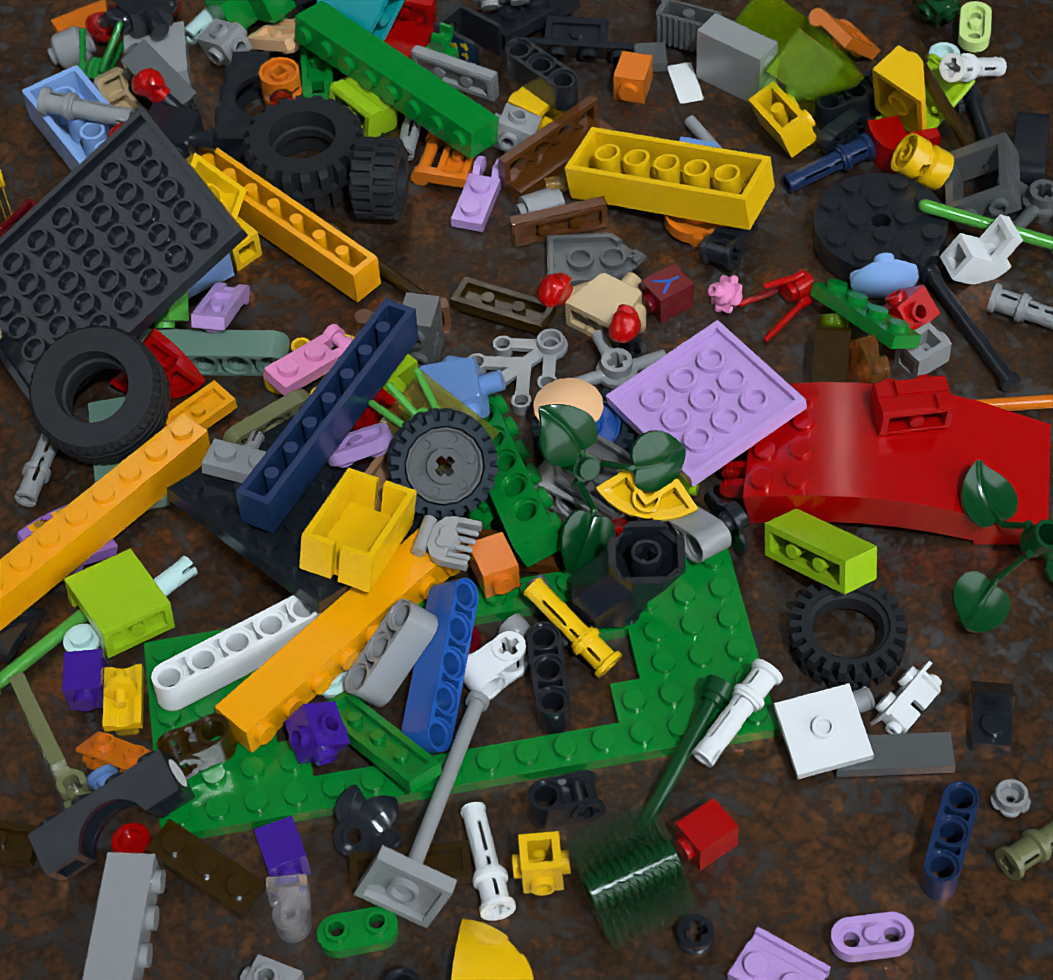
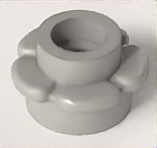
(1010, 789)

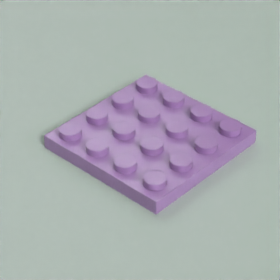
(709, 398)

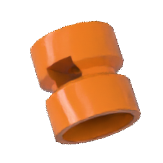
(279, 74)

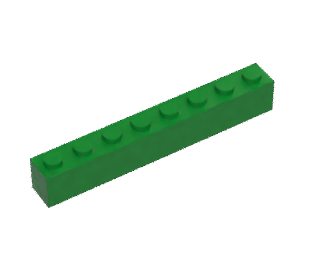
(397, 79)

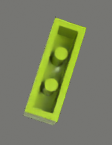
(821, 551)

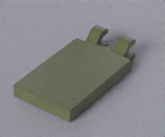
(62, 773)

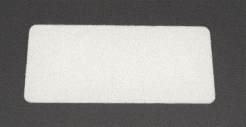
(685, 82)

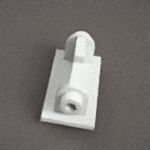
(915, 687)

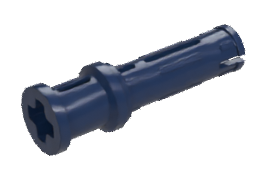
(841, 158)

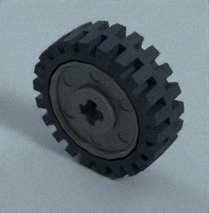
(443, 434)

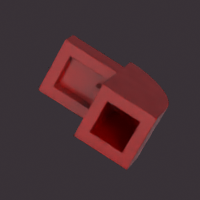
(887, 135)

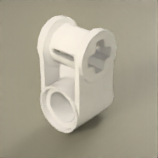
(493, 668)

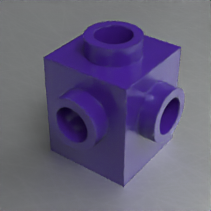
(317, 733)

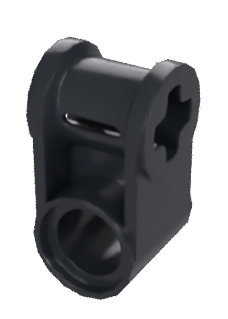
(568, 800)

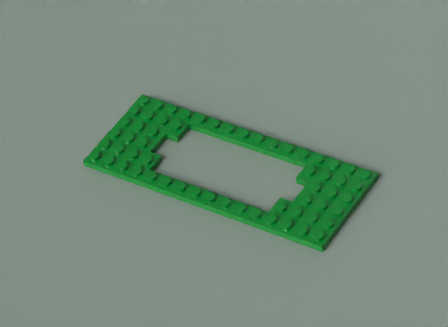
(677, 642)

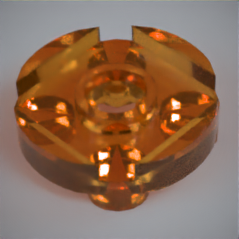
(866, 360)

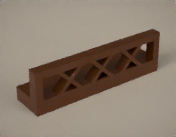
(553, 152)

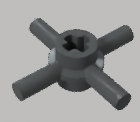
(1036, 201)

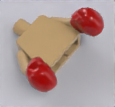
(598, 304)

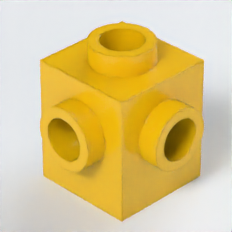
(541, 863)

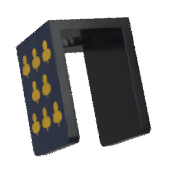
(472, 30)

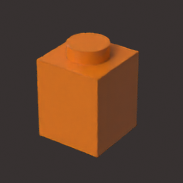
(633, 77)
(494, 565)

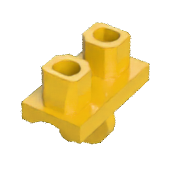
(123, 699)

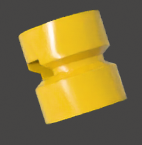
(922, 161)

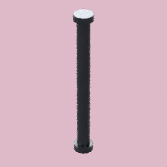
(1008, 379)

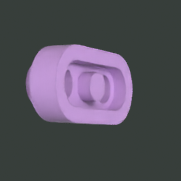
(362, 443)
(869, 934)

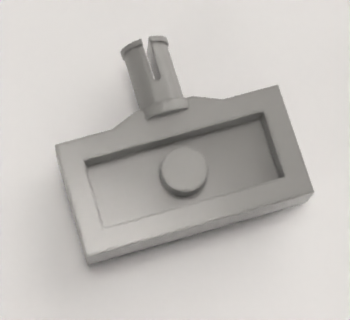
(233, 460)

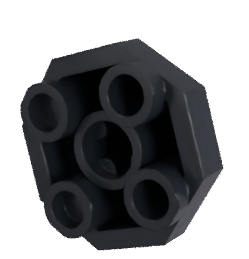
(628, 574)

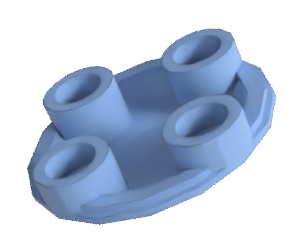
(883, 276)

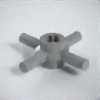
(616, 363)

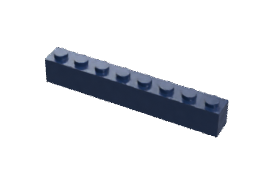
(327, 416)

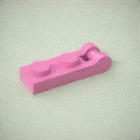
(307, 361)

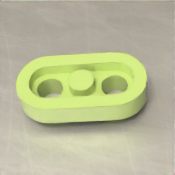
(974, 26)

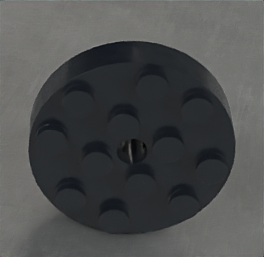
(875, 217)

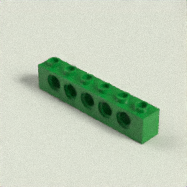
(517, 496)

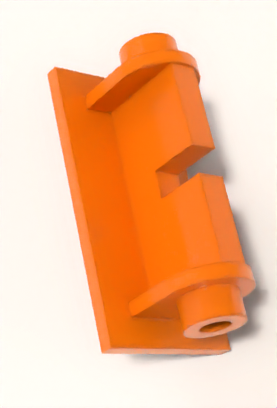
(107, 749)

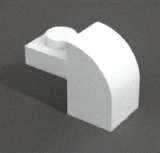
(982, 258)

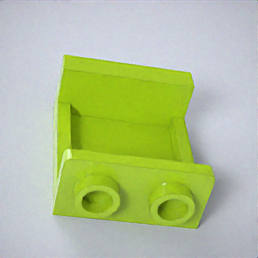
(120, 602)

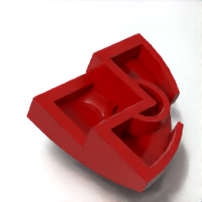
(180, 370)

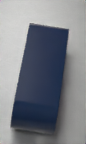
(947, 856)

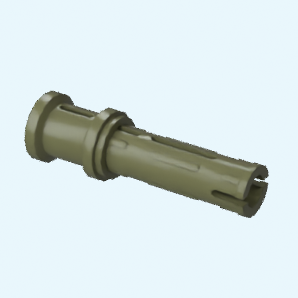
(1032, 848)

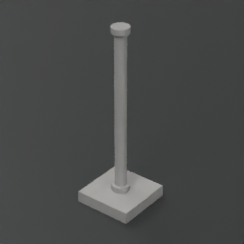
(404, 882)

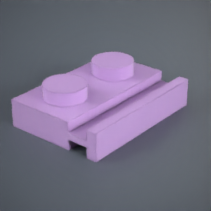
(774, 959)

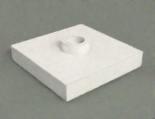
(823, 731)

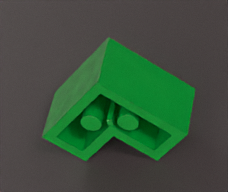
(249, 11)

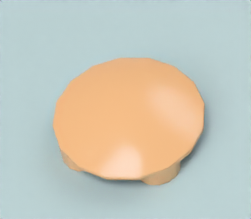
(573, 393)

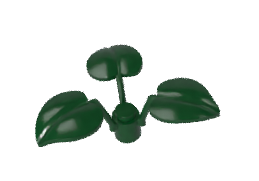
(563, 440)
(987, 500)

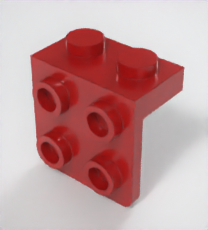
(412, 26)

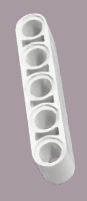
(220, 655)

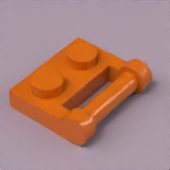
(844, 34)
(451, 170)

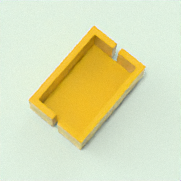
(353, 537)

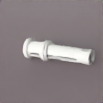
(968, 67)
(746, 699)
(489, 876)

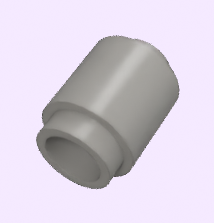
(539, 200)

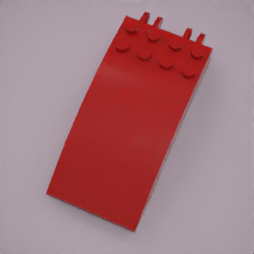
(845, 473)

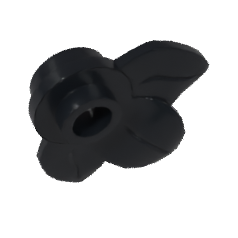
(733, 517)
(367, 818)

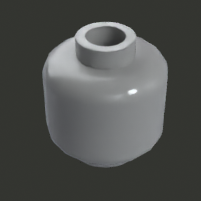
(66, 47)

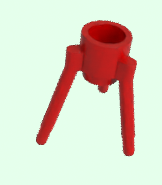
(793, 288)

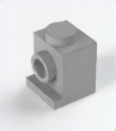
(932, 352)

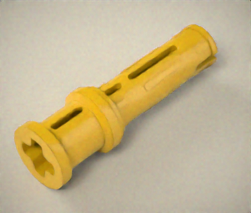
(583, 639)

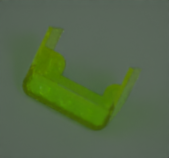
(805, 55)

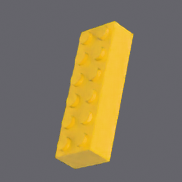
(671, 177)

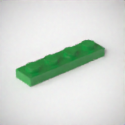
(865, 315)
(386, 744)

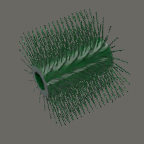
(631, 874)

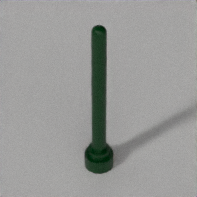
(714, 695)

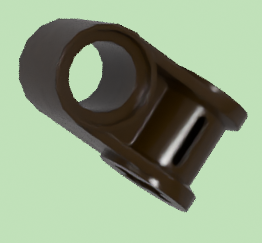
(196, 744)

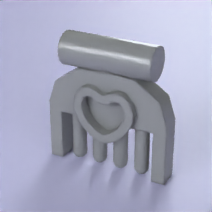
(443, 540)

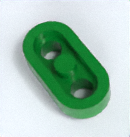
(358, 934)

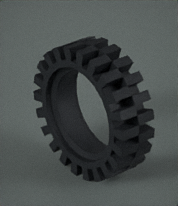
(841, 669)

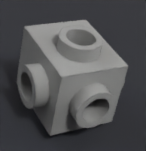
(222, 39)
(515, 127)

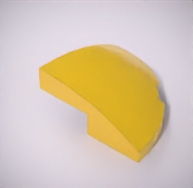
(664, 505)
(487, 955)

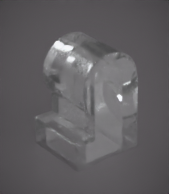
(292, 906)

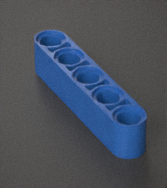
(441, 667)

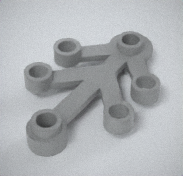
(546, 347)

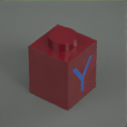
(667, 293)

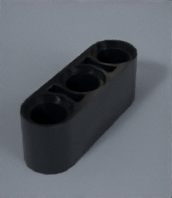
(541, 74)
(833, 105)
(1031, 143)
(548, 692)

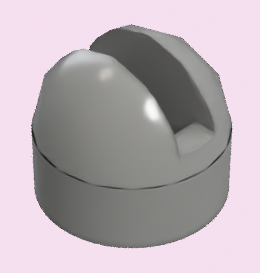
(516, 623)

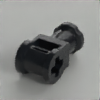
(725, 246)

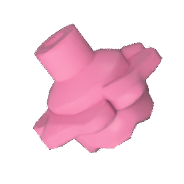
(726, 294)

